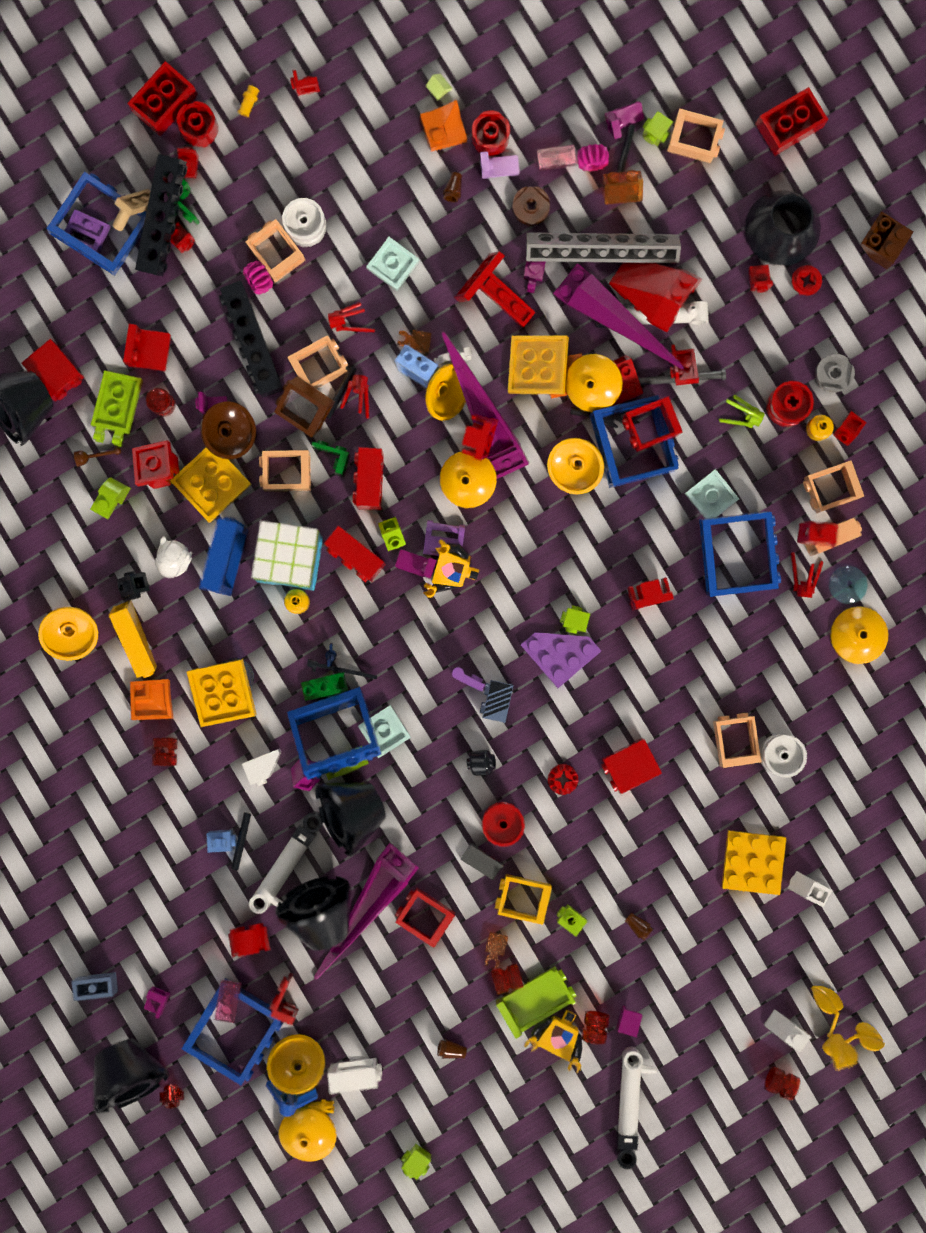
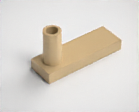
(130, 205)

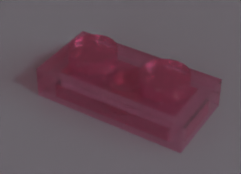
(556, 157)
(227, 1001)

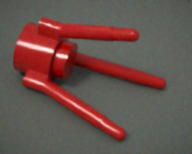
(337, 319)
(359, 386)
(805, 589)

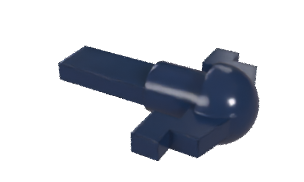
(330, 655)

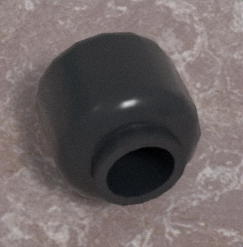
(481, 762)

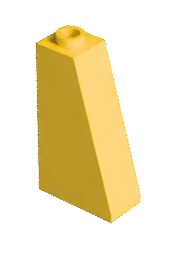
(133, 639)

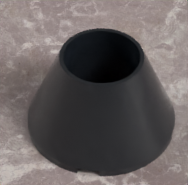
(771, 243)
(22, 404)
(350, 812)
(318, 912)
(124, 1075)

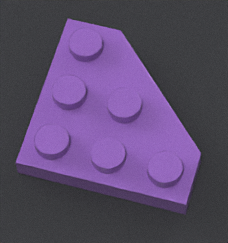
(560, 654)

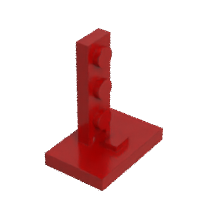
(495, 290)

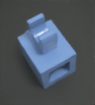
(221, 841)

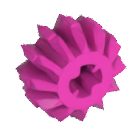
(592, 157)
(257, 277)

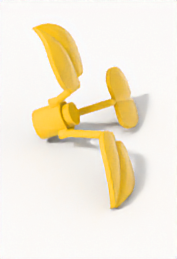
(835, 1046)

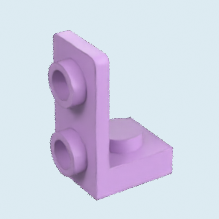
(498, 166)

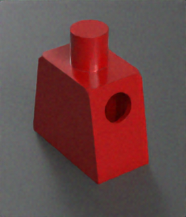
(818, 534)

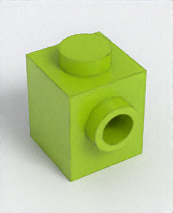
(657, 129)
(391, 533)
(574, 620)
(573, 926)
(415, 1162)

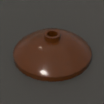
(238, 426)

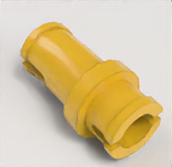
(250, 97)
(323, 1105)

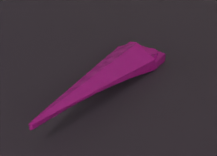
(588, 296)
(505, 450)
(385, 882)

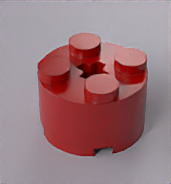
(205, 121)
(492, 122)
(248, 941)

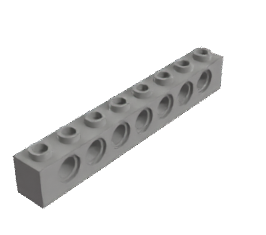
(603, 247)

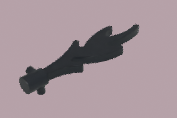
(608, 420)
(313, 663)

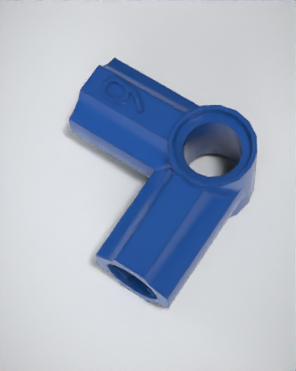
(295, 1100)

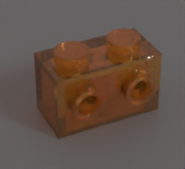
(622, 187)

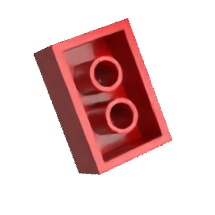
(162, 98)
(791, 121)
(368, 479)
(354, 555)

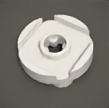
(445, 358)

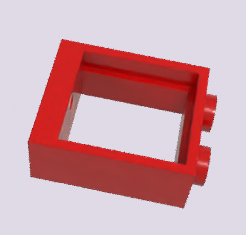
(669, 416)
(442, 926)

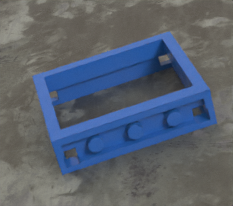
(75, 244)
(605, 449)
(224, 556)
(708, 556)
(326, 707)
(254, 1002)

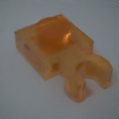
(418, 341)
(495, 946)

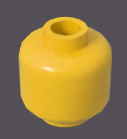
(815, 432)
(302, 605)

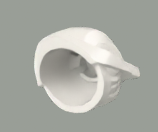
(172, 558)

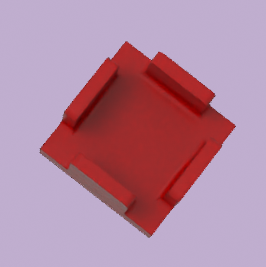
(479, 437)
(154, 464)
(650, 593)

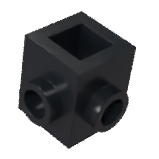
(133, 585)

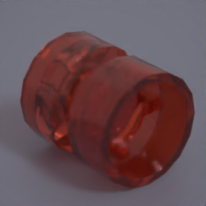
(160, 402)
(164, 758)
(507, 979)
(595, 1027)
(780, 1083)

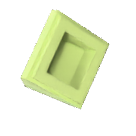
(438, 86)

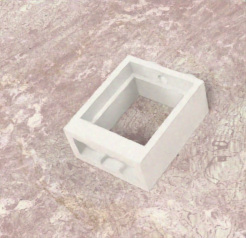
(354, 1075)

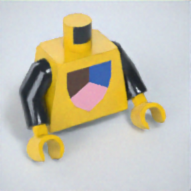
(450, 569)
(559, 1038)

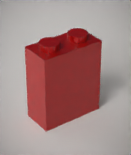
(53, 369)
(630, 766)

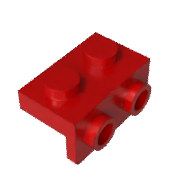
(689, 374)

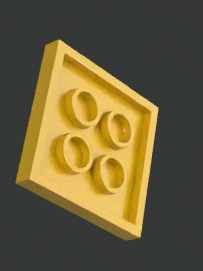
(538, 364)
(210, 484)
(221, 693)
(753, 862)

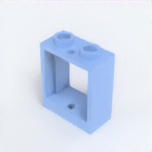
(416, 370)

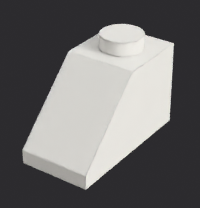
(261, 768)
(809, 889)
(787, 1030)

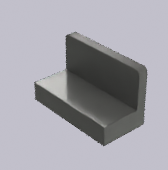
(482, 861)

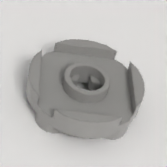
(842, 366)

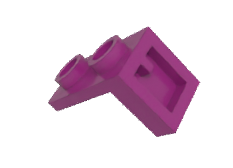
(623, 117)
(203, 402)
(416, 564)

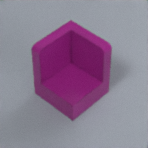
(299, 779)
(156, 1001)
(629, 1022)

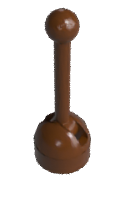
(82, 457)

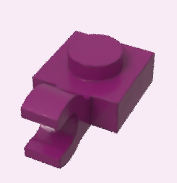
(534, 272)

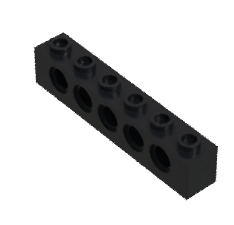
(157, 205)
(237, 292)

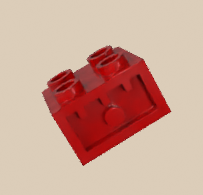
(146, 348)
(631, 386)
(285, 1011)

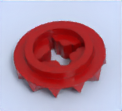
(815, 279)
(556, 772)

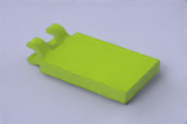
(115, 406)

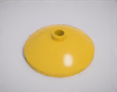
(602, 373)
(444, 394)
(567, 473)
(481, 480)
(846, 635)
(65, 643)
(288, 1054)
(308, 1125)

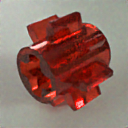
(171, 1096)

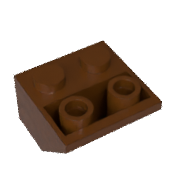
(885, 240)

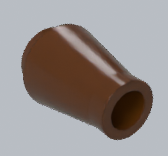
(452, 191)
(639, 926)
(449, 1049)

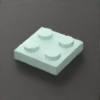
(392, 263)
(712, 495)
(388, 729)

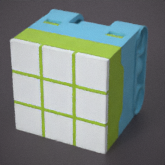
(287, 555)

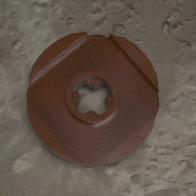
(531, 194)

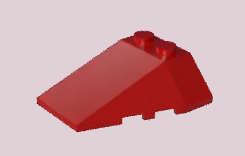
(655, 290)

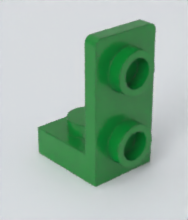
(189, 216)
(340, 463)
(324, 686)

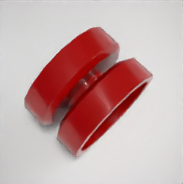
(790, 414)
(514, 824)

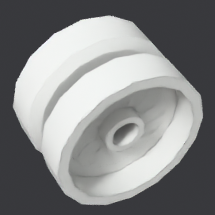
(306, 211)
(794, 758)

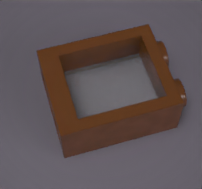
(303, 406)

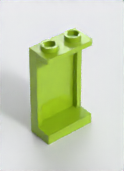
(535, 1001)

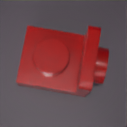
(305, 85)
(191, 157)
(182, 239)
(760, 278)
(849, 428)

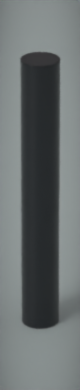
(625, 149)
(342, 388)
(241, 841)

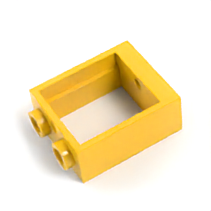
(542, 905)

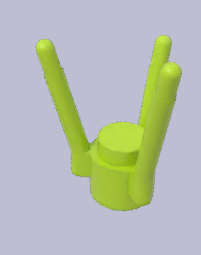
(753, 414)

